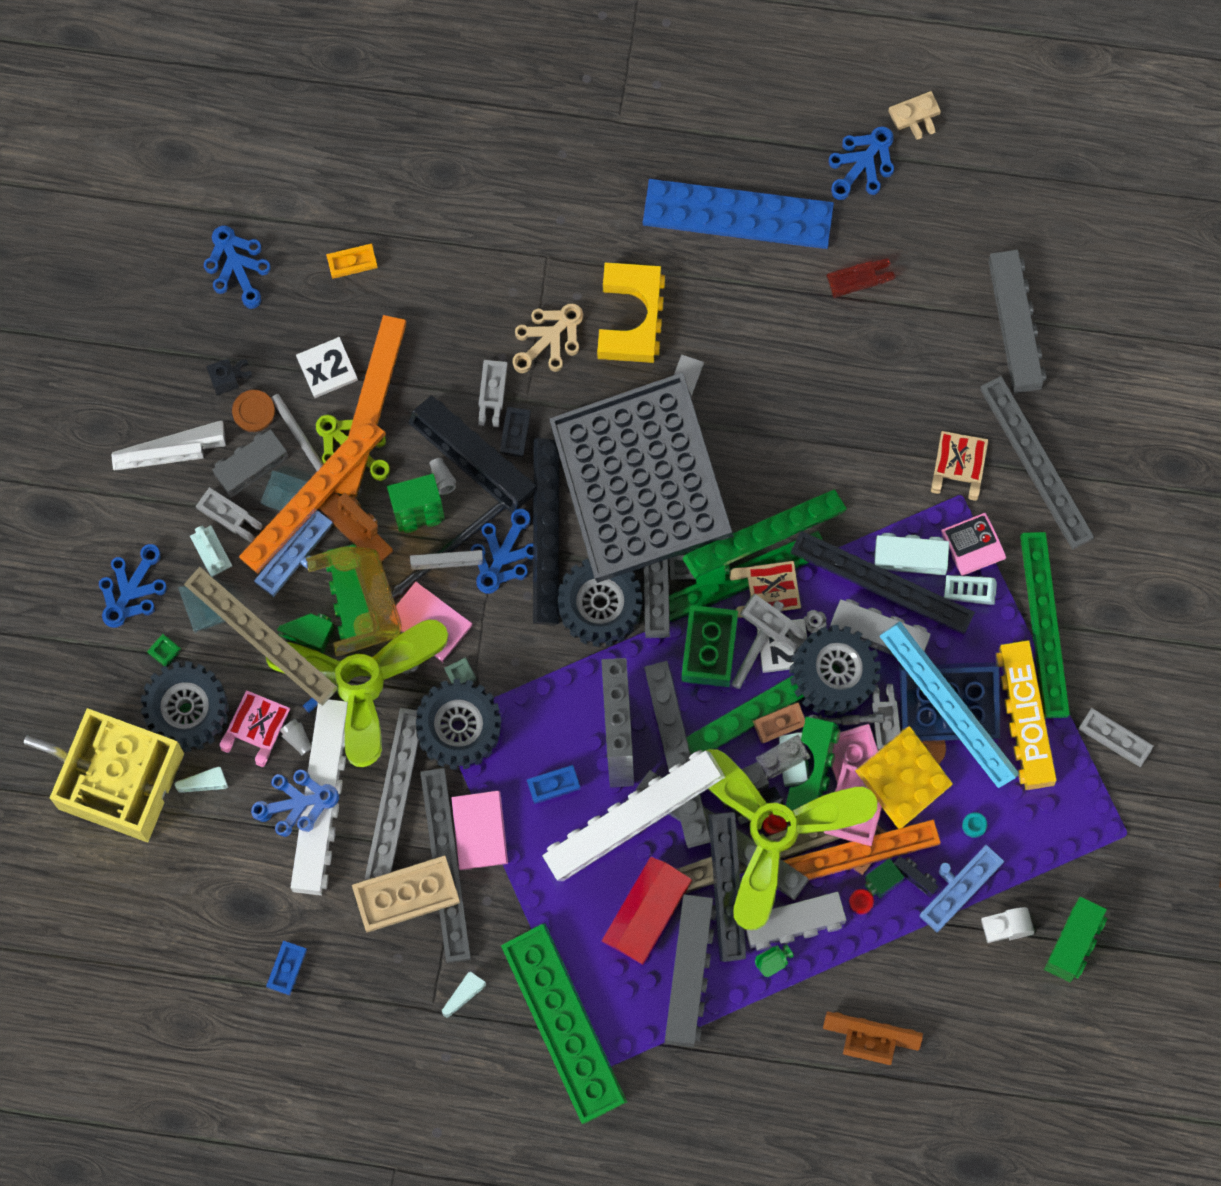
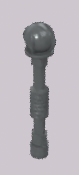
(853, 719)

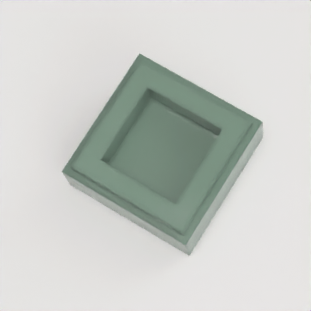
(460, 670)

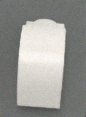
(1010, 924)

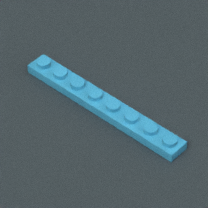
(949, 704)

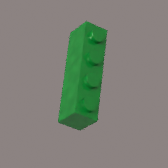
(349, 597)

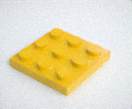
(904, 777)

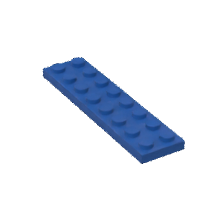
(738, 213)

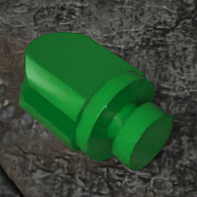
(773, 960)

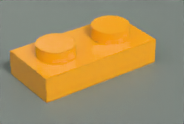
(351, 261)

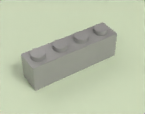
(873, 624)
(799, 919)

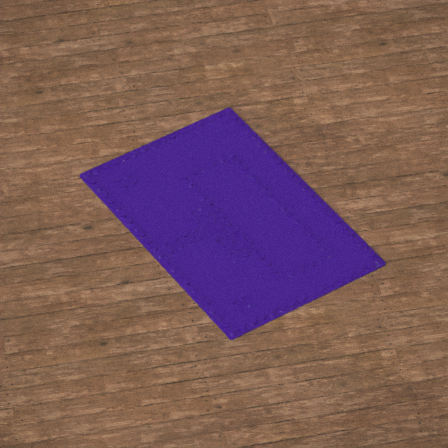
(562, 724)

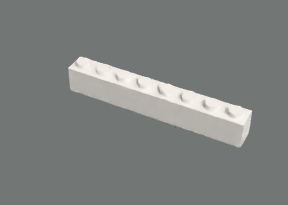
(324, 768)
(634, 815)

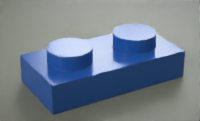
(553, 784)
(286, 968)

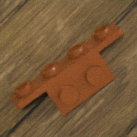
(355, 523)
(871, 1039)

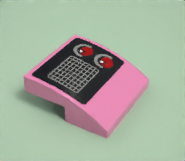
(973, 544)

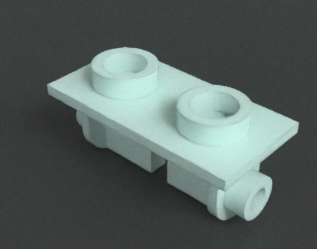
(210, 550)

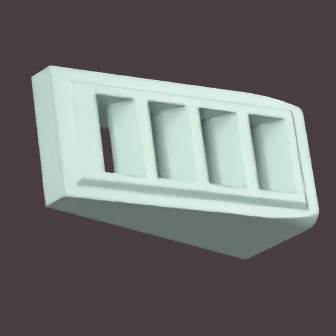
(979, 598)
(208, 780)
(466, 990)

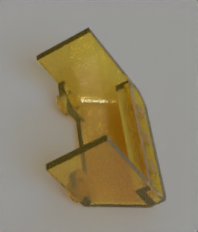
(382, 620)

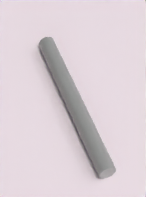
(297, 432)
(752, 654)

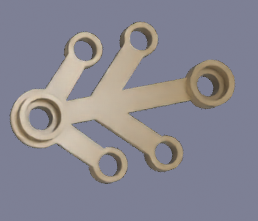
(549, 335)

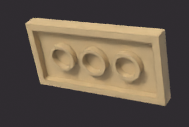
(405, 894)

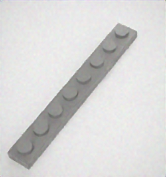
(394, 796)

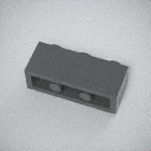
(250, 463)

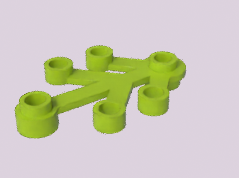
(335, 432)

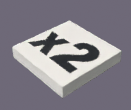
(326, 367)
(775, 655)

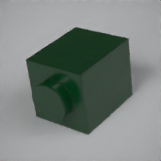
(883, 879)

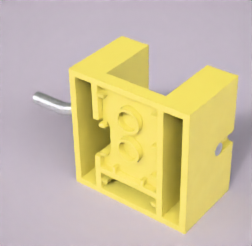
(114, 774)

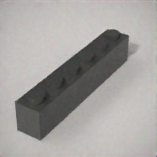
(1016, 322)
(689, 971)

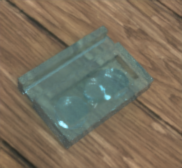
(281, 490)
(199, 613)

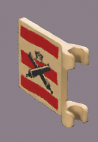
(961, 460)
(771, 584)

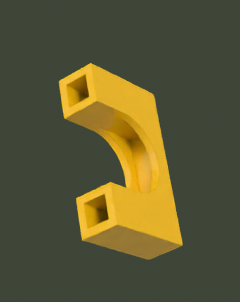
(641, 342)

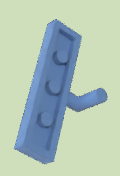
(293, 554)
(960, 887)

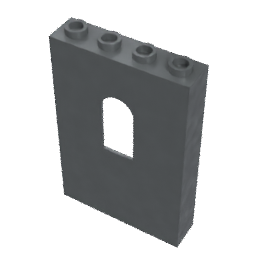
(617, 722)

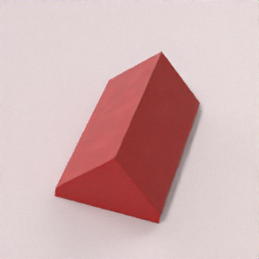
(647, 910)

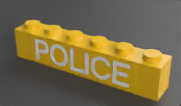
(1027, 715)

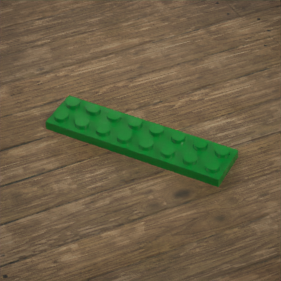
(564, 1024)

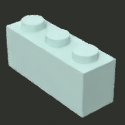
(912, 554)

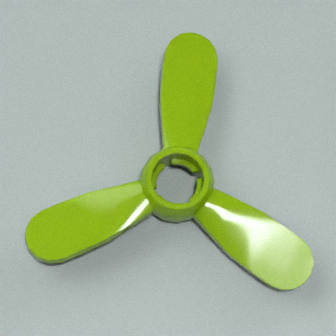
(404, 652)
(823, 814)

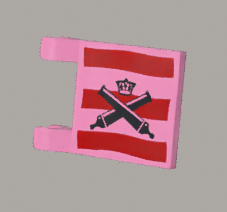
(257, 723)

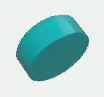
(974, 825)

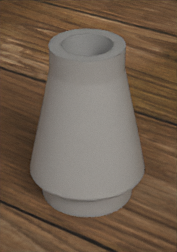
(443, 477)
(296, 736)

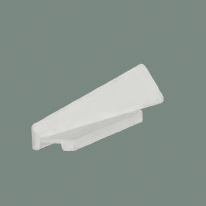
(172, 448)

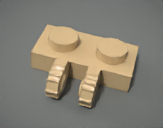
(915, 111)

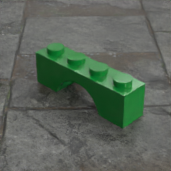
(820, 738)

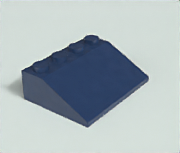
(975, 685)

